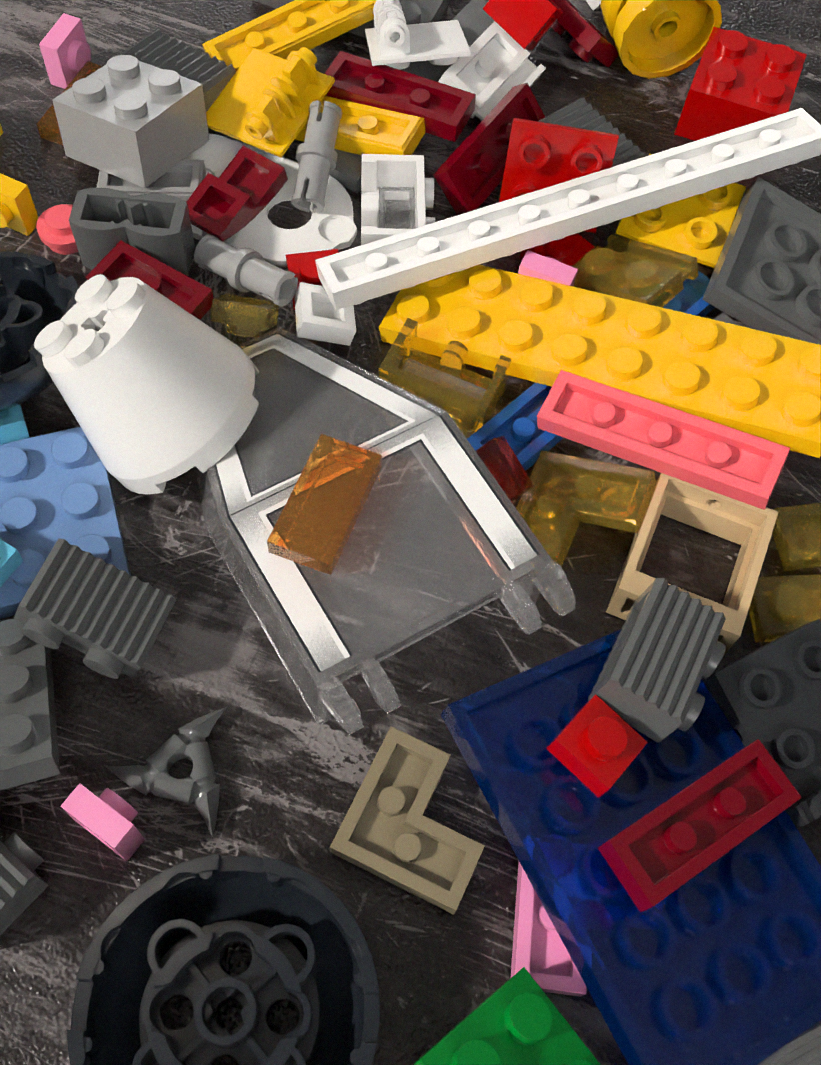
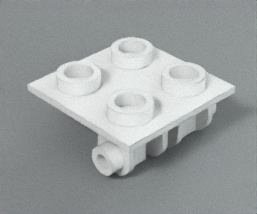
(398, 44)

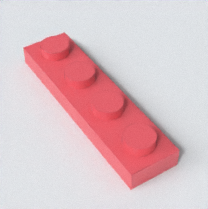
(663, 439)

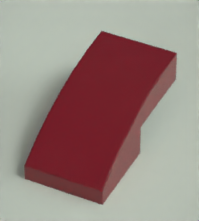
(236, 197)

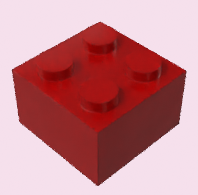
(738, 84)

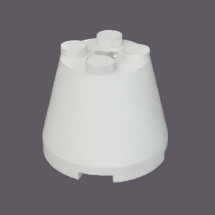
(148, 382)

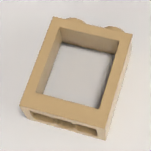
(724, 518)

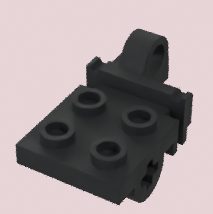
(778, 700)

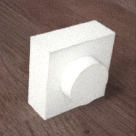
(318, 318)

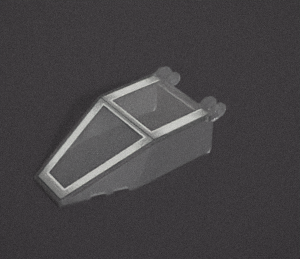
(421, 554)

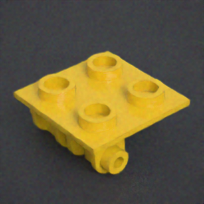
(269, 99)
(688, 226)

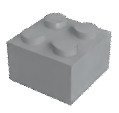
(132, 119)

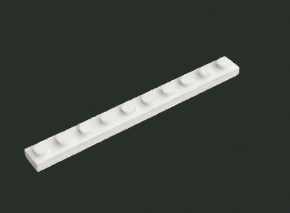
(567, 208)

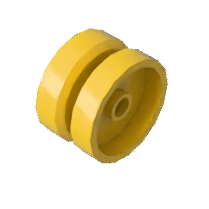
(660, 35)

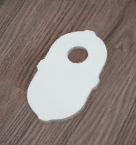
(324, 231)

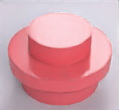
(55, 229)

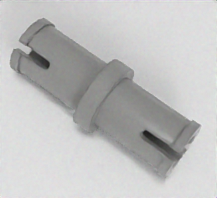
(316, 156)
(246, 270)

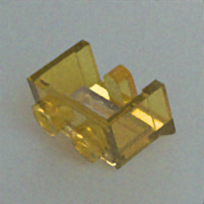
(445, 381)

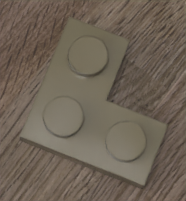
(392, 836)

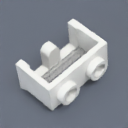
(394, 195)

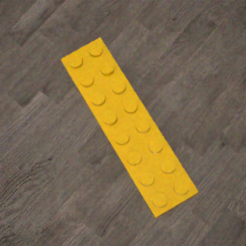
(660, 354)

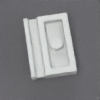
(492, 69)

